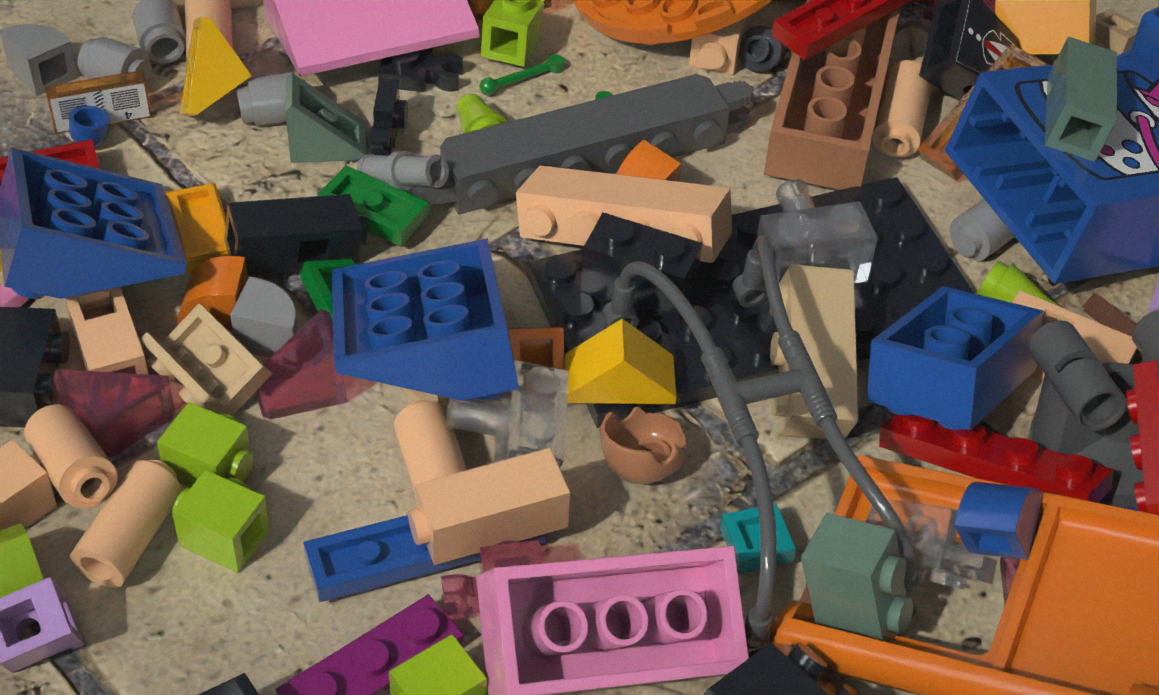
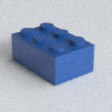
(953, 357)

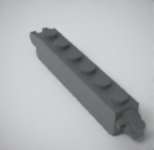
(589, 136)

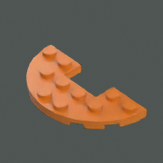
(663, 20)

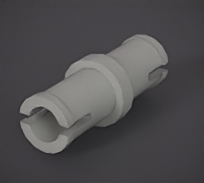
(405, 169)

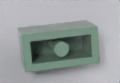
(857, 578)

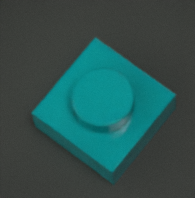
(743, 532)

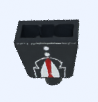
(962, 44)

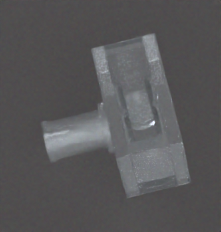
(819, 236)
(523, 418)

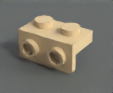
(208, 362)

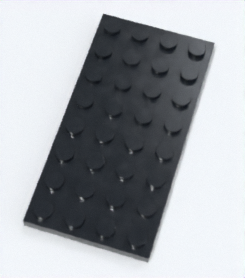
(903, 273)

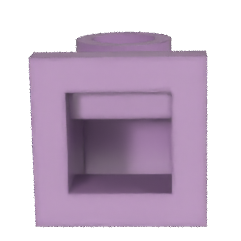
(41, 604)

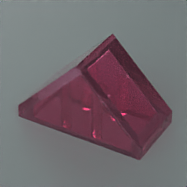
(303, 372)
(116, 405)

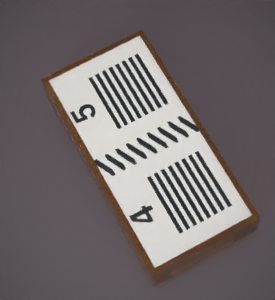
(119, 95)

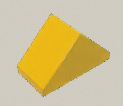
(211, 68)
(620, 368)

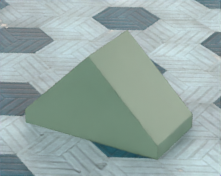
(320, 127)

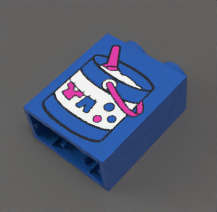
(1064, 209)

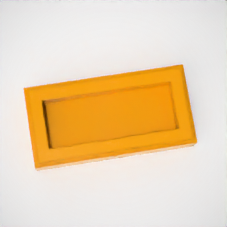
(199, 223)

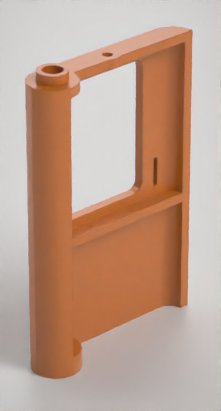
(1072, 623)

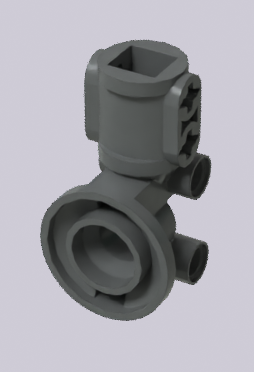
(1085, 401)

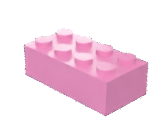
(611, 621)

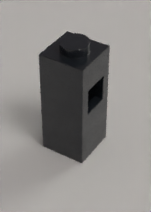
(291, 231)

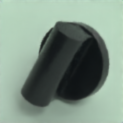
(761, 50)

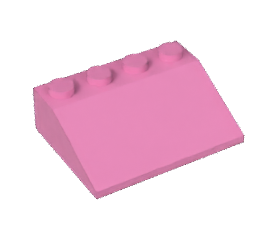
(351, 32)

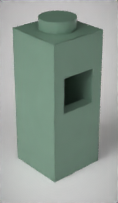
(1081, 99)

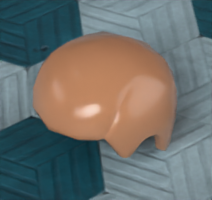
(643, 446)

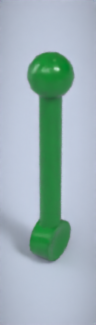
(554, 64)

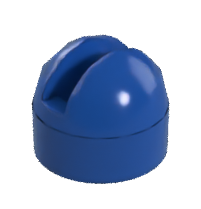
(89, 124)

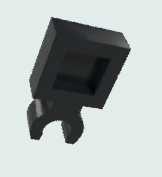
(420, 68)
(389, 116)

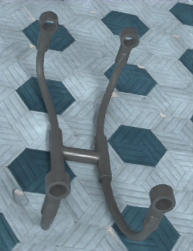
(751, 289)

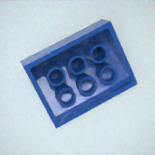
(82, 228)
(425, 323)

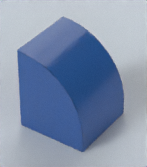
(998, 519)

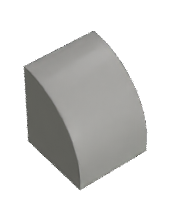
(39, 56)
(263, 317)

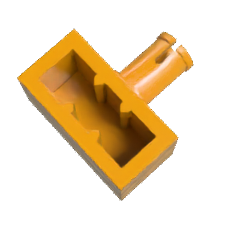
(1045, 24)

